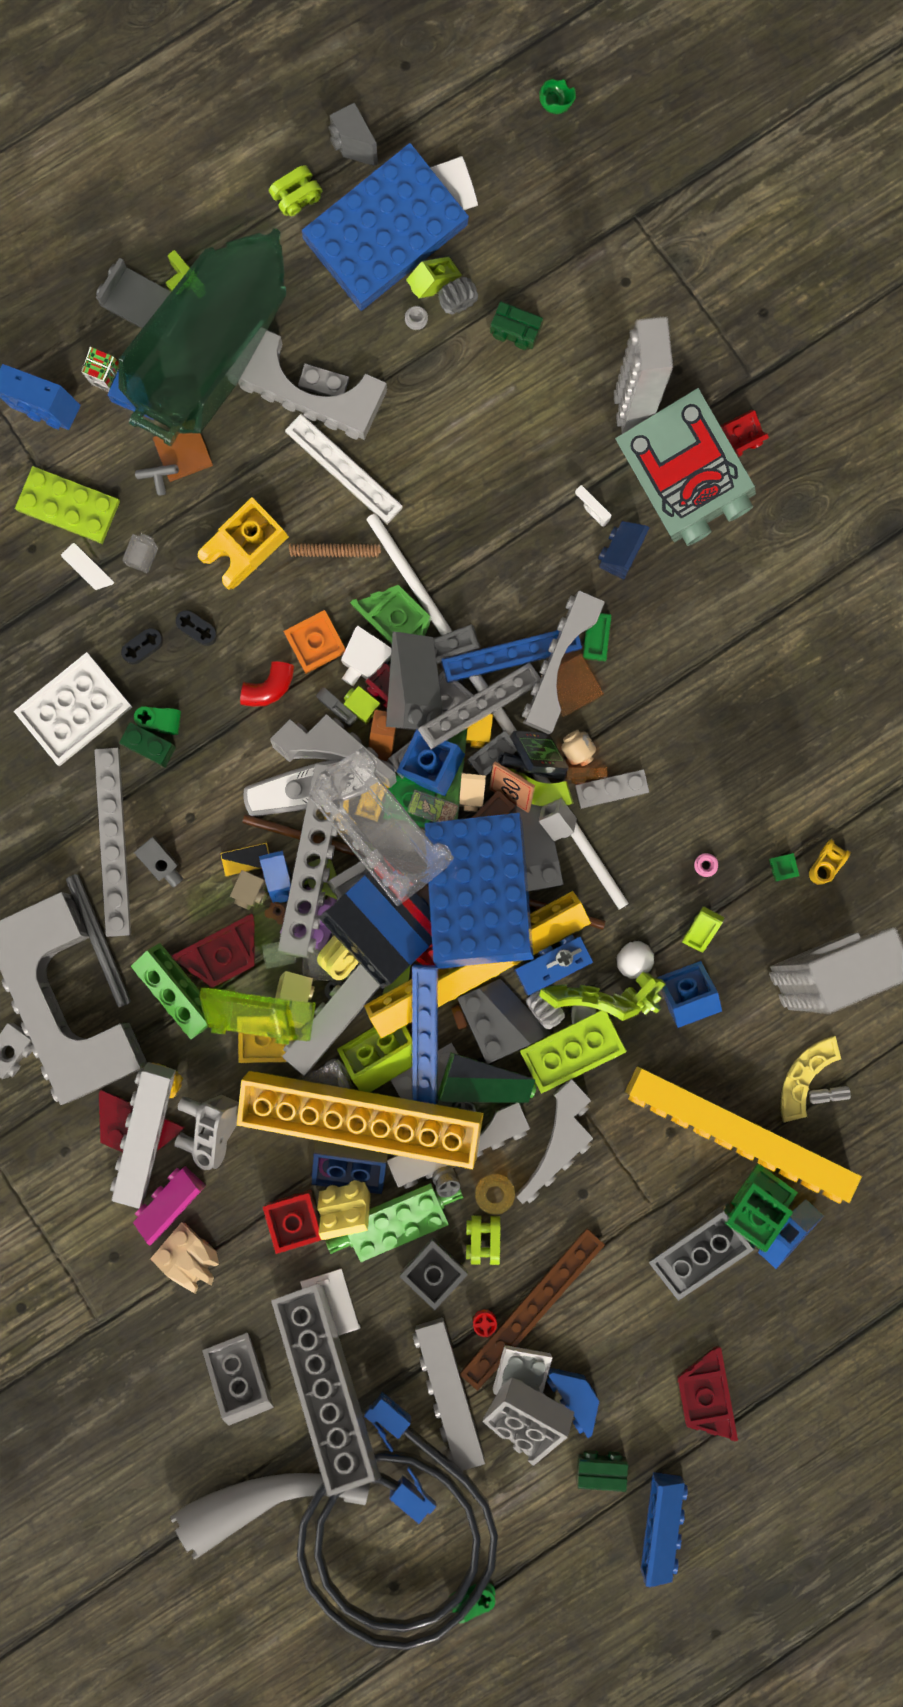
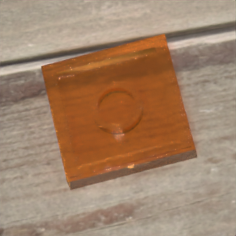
(576, 685)

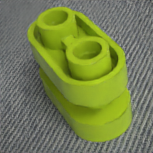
(295, 191)
(475, 1251)

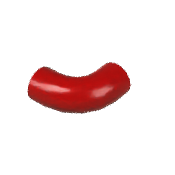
(270, 690)

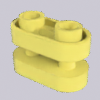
(336, 959)

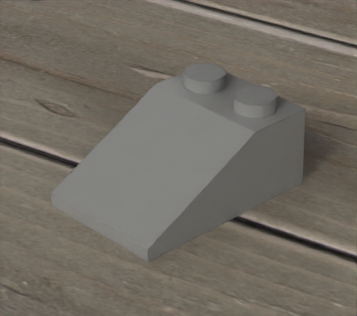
(237, 1379)

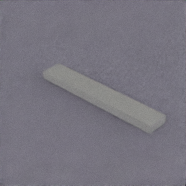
(479, 706)

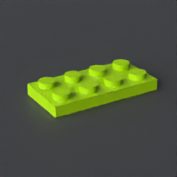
(67, 505)
(573, 1051)

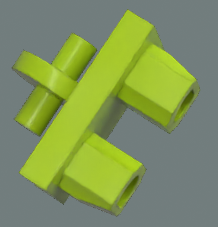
(648, 996)

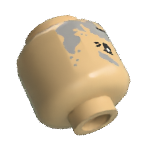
(578, 748)

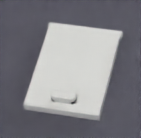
(338, 1299)

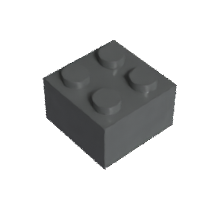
(433, 1273)

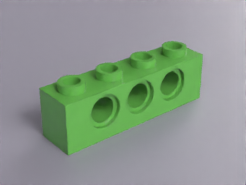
(172, 989)

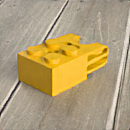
(236, 542)

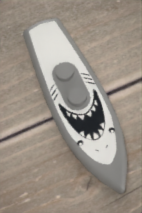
(282, 792)

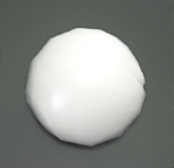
(635, 959)

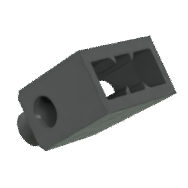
(154, 851)

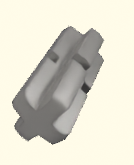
(826, 1095)

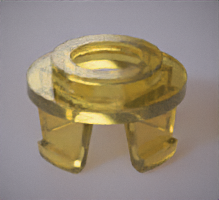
(494, 1180)

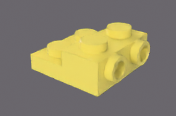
(343, 1210)

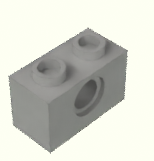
(15, 1037)

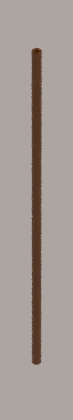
(344, 848)

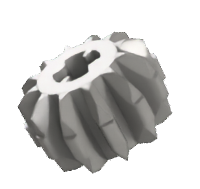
(543, 1011)

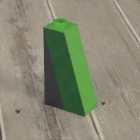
(480, 1082)

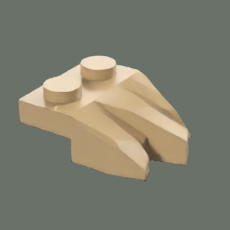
(186, 1258)

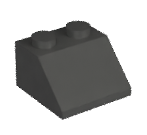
(353, 136)

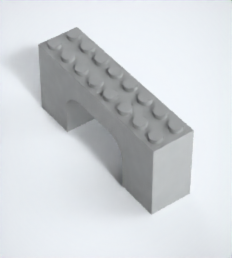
(840, 972)
(69, 1062)

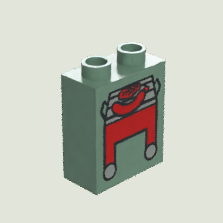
(688, 468)

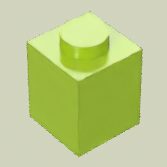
(361, 704)

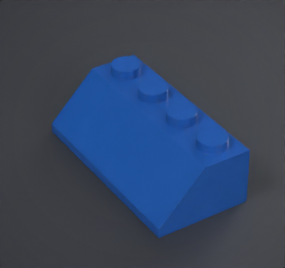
(662, 1529)

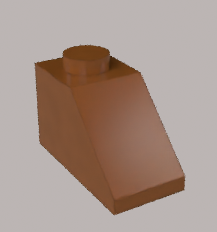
(382, 737)

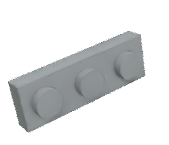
(612, 789)

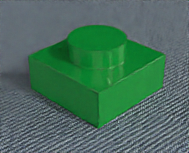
(784, 867)

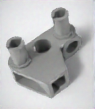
(219, 1119)

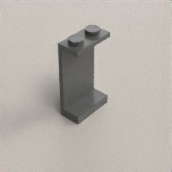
(130, 294)

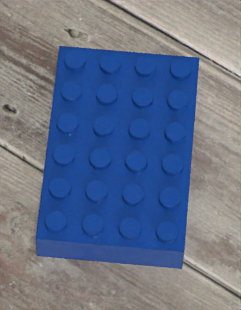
(385, 227)
(482, 895)

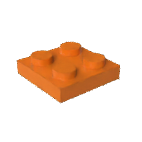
(315, 641)

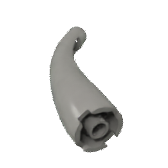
(225, 1511)

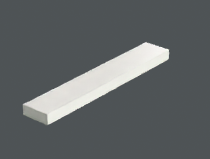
(343, 469)

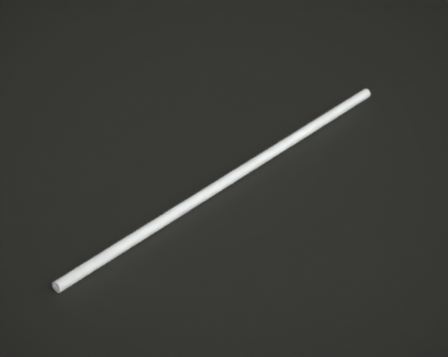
(479, 683)

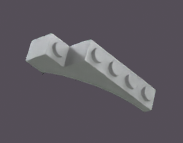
(327, 742)
(565, 1142)

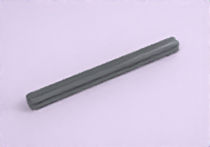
(98, 940)

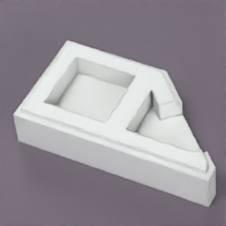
(593, 507)

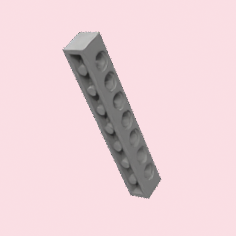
(289, 943)

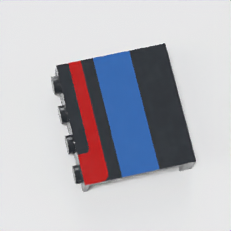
(379, 932)

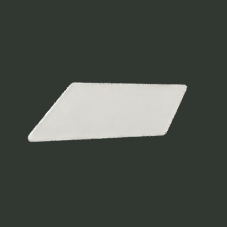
(86, 567)

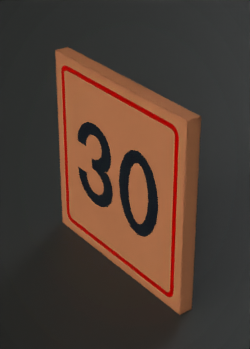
(512, 786)

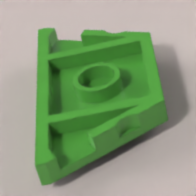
(393, 612)

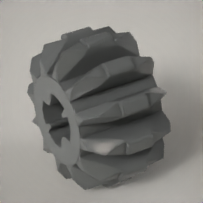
(458, 295)

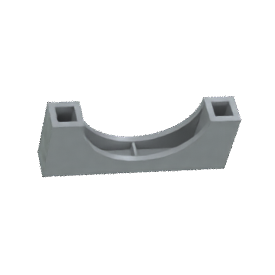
(349, 411)

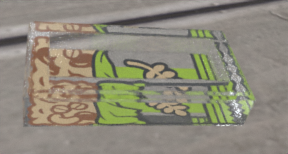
(431, 807)

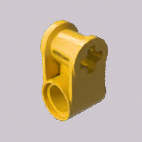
(831, 859)

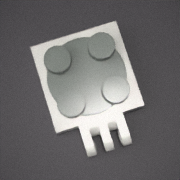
(523, 1365)

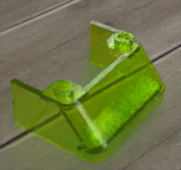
(257, 1015)

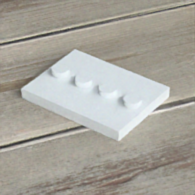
(73, 709)

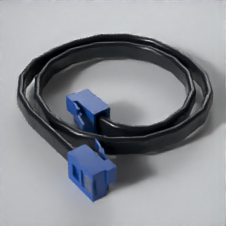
(417, 1505)

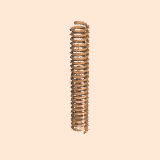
(339, 552)

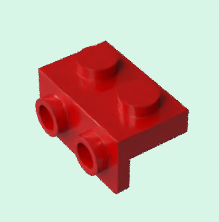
(744, 432)

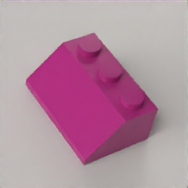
(167, 1204)

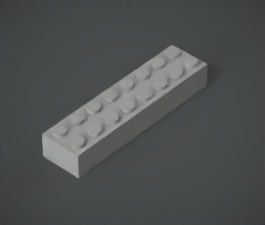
(643, 372)
(325, 1390)

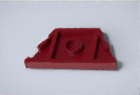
(222, 953)
(113, 1117)
(707, 1396)

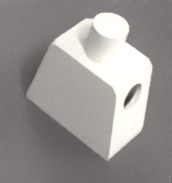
(364, 656)

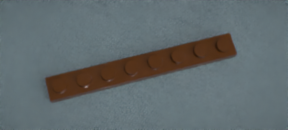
(532, 1308)

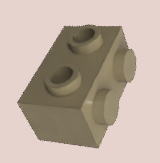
(249, 891)

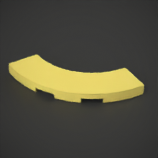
(801, 1074)

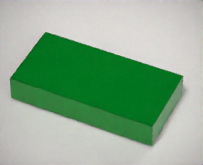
(597, 639)

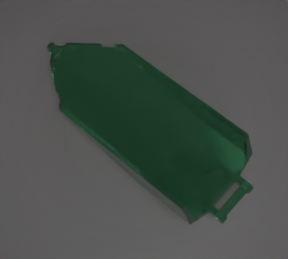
(203, 336)

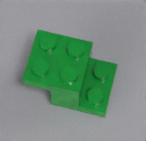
(761, 1208)

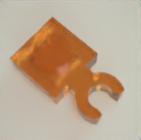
(580, 775)

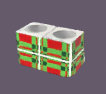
(100, 369)

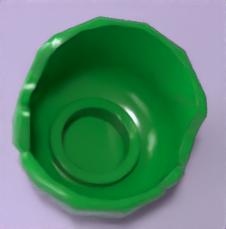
(556, 96)

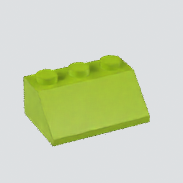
(375, 1059)

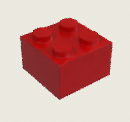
(292, 1221)

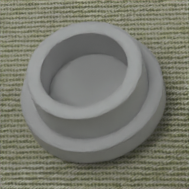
(416, 318)

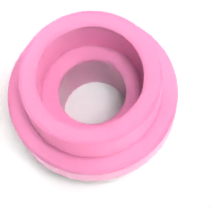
(712, 861)

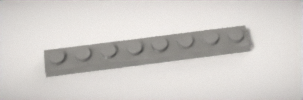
(112, 842)

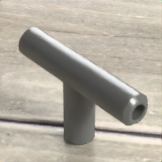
(157, 473)

